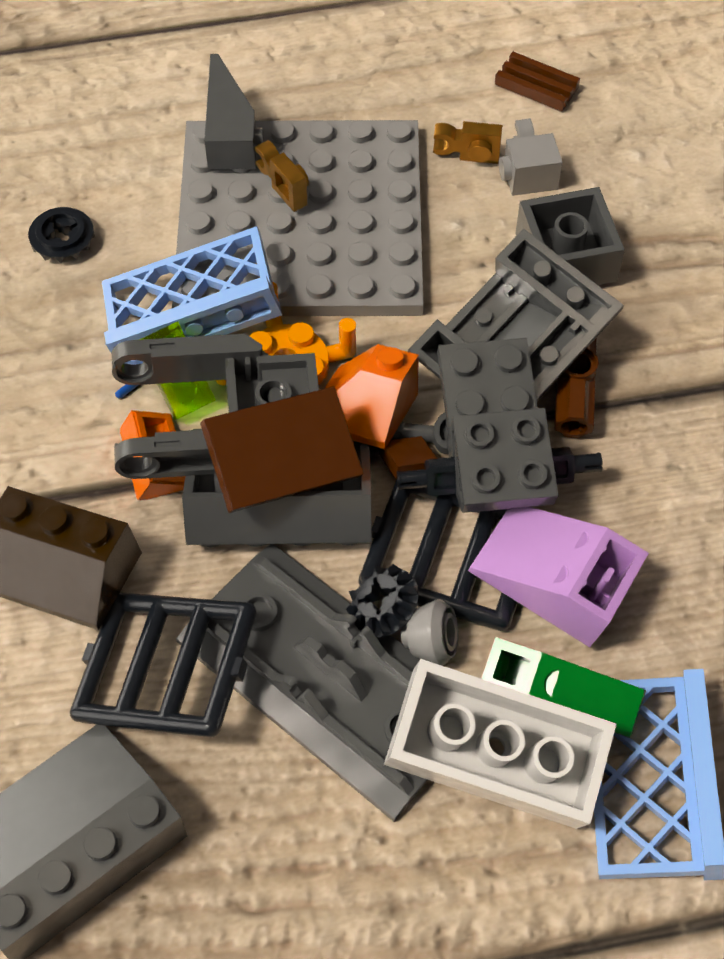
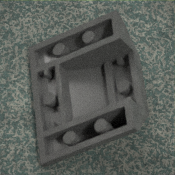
(530, 298)

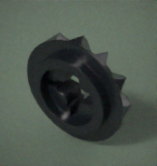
(69, 222)
(395, 608)

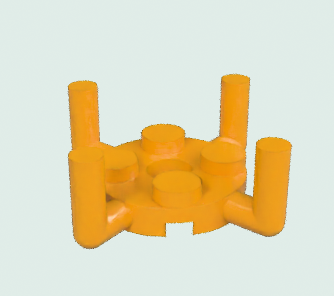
(301, 339)

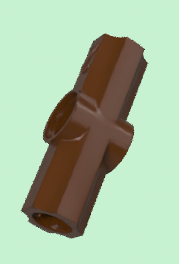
(577, 396)

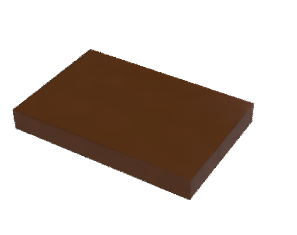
(281, 449)

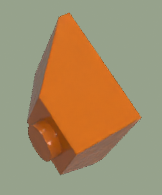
(376, 392)

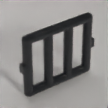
(383, 534)
(168, 717)

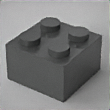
(577, 230)

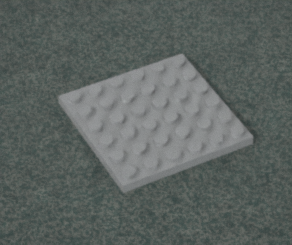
(353, 242)

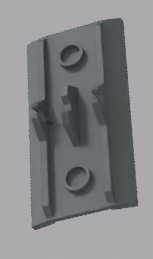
(320, 674)

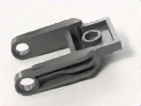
(250, 381)

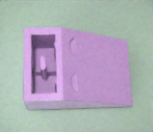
(560, 568)

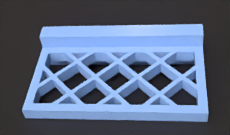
(218, 314)
(699, 788)

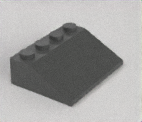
(322, 515)
(76, 837)

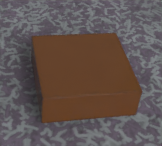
(406, 454)

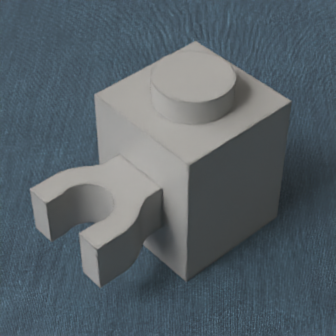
(530, 161)

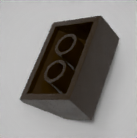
(62, 557)

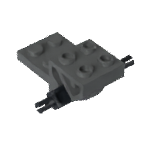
(495, 433)

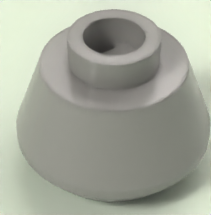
(432, 633)

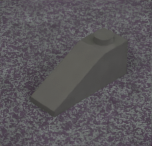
(229, 122)

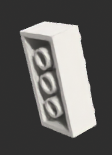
(549, 754)

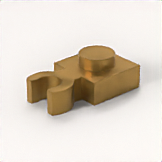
(474, 141)
(287, 178)

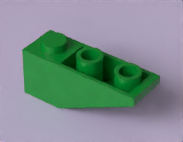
(564, 684)

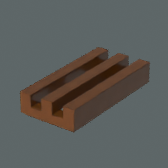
(539, 77)

